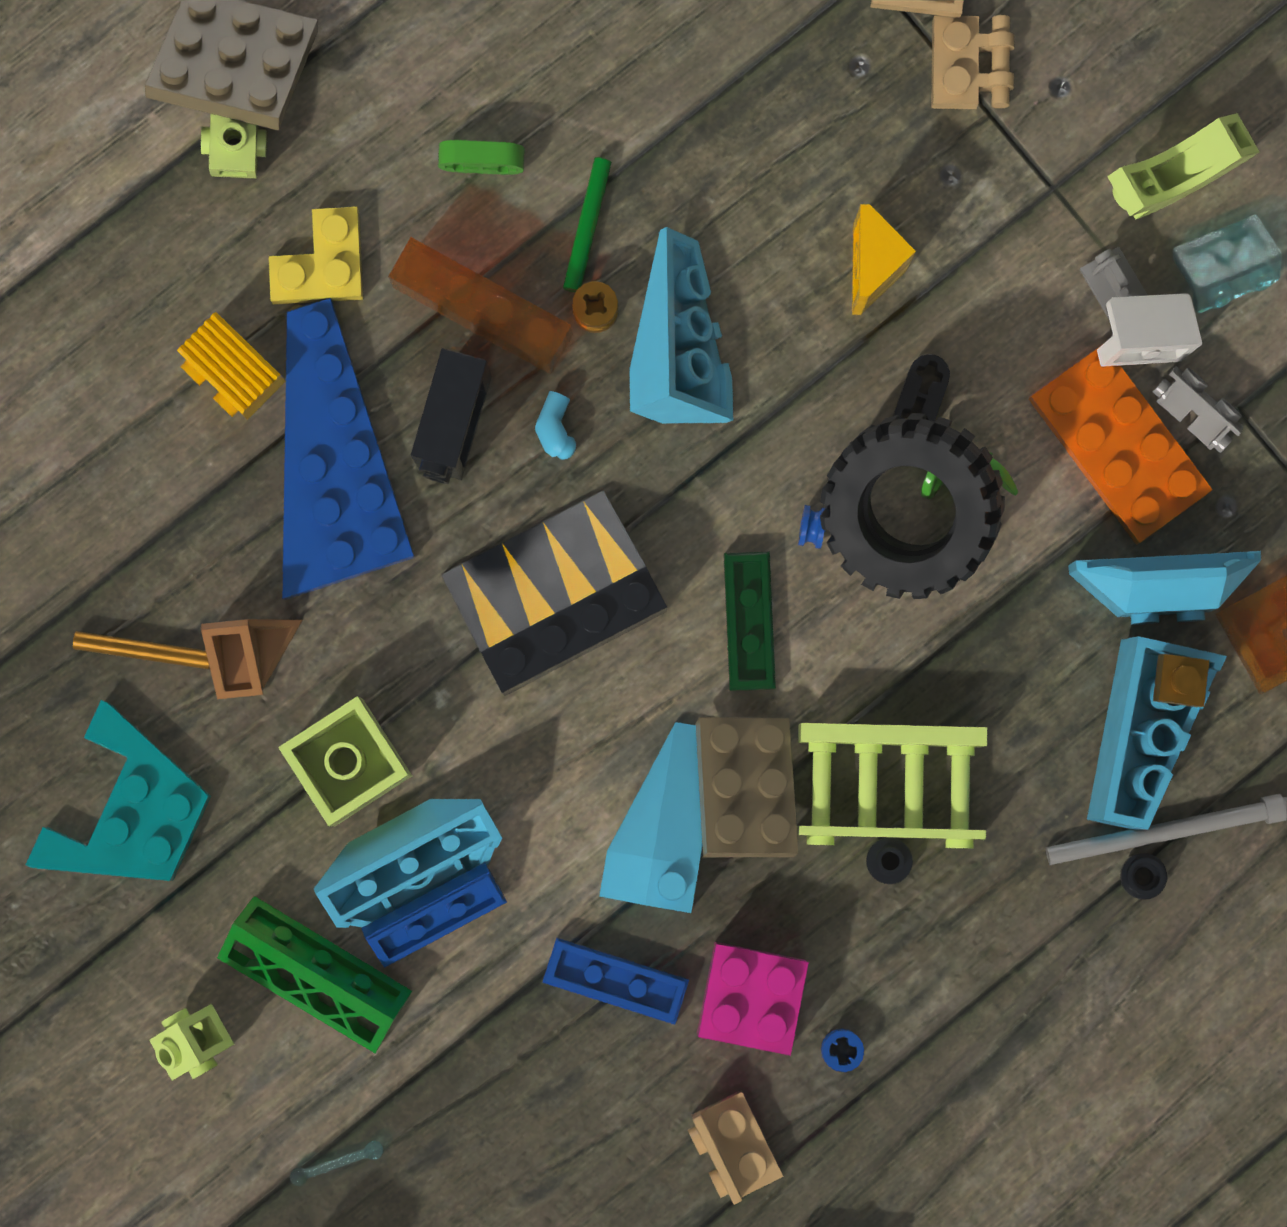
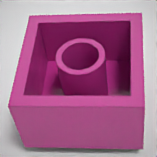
(752, 998)

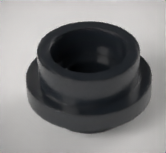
(874, 864)
(1157, 880)

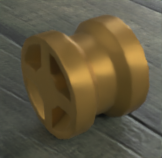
(597, 318)

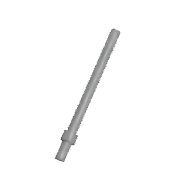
(1270, 808)

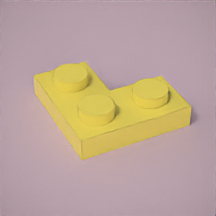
(328, 273)

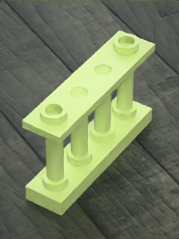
(914, 744)

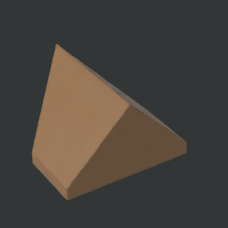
(245, 653)

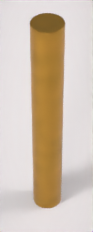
(140, 650)

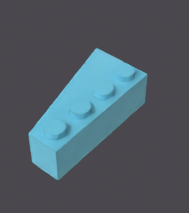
(1141, 735)

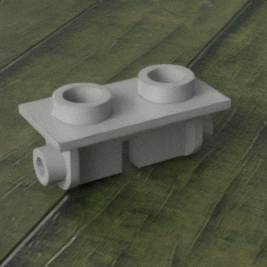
(1111, 277)
(1213, 418)

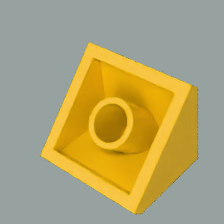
(878, 258)

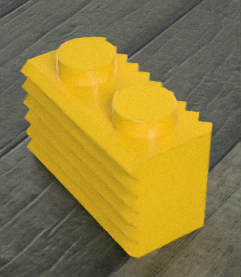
(230, 366)

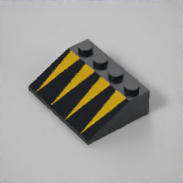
(554, 593)

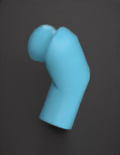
(551, 430)

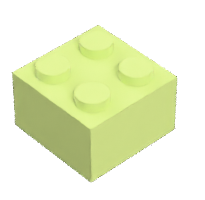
(345, 761)

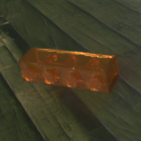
(480, 305)

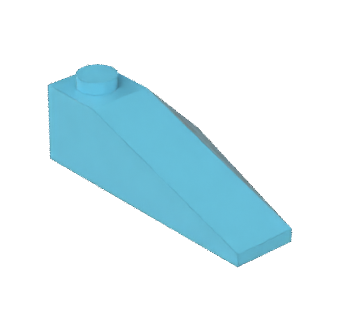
(675, 353)
(660, 839)

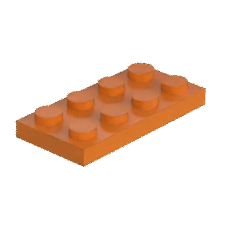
(1120, 445)

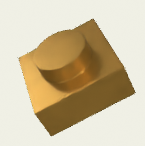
(1181, 680)

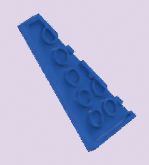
(336, 484)

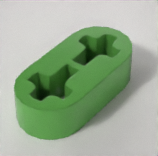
(481, 157)

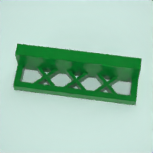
(316, 968)

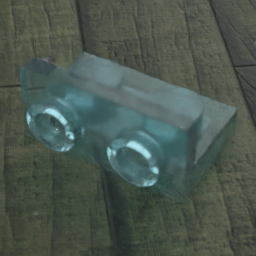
(1229, 263)

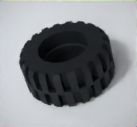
(879, 555)

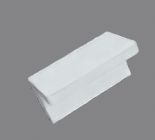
(1150, 330)

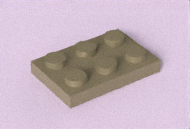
(746, 787)

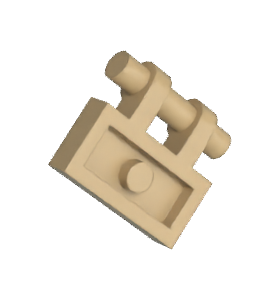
(956, 62)

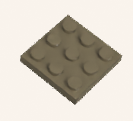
(232, 60)

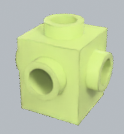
(233, 160)
(191, 1042)

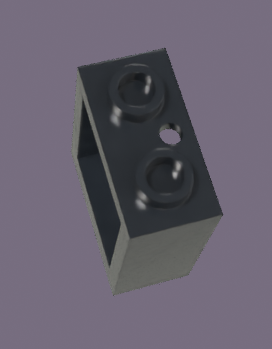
(451, 416)

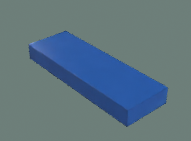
(434, 915)
(615, 981)

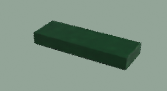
(749, 621)

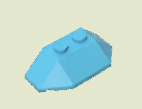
(1164, 584)
(406, 859)

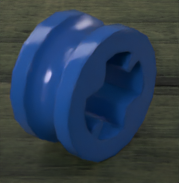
(811, 527)
(852, 1040)

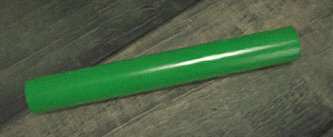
(587, 224)

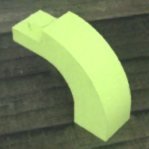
(1183, 168)

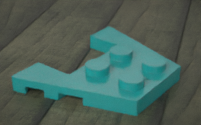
(145, 818)

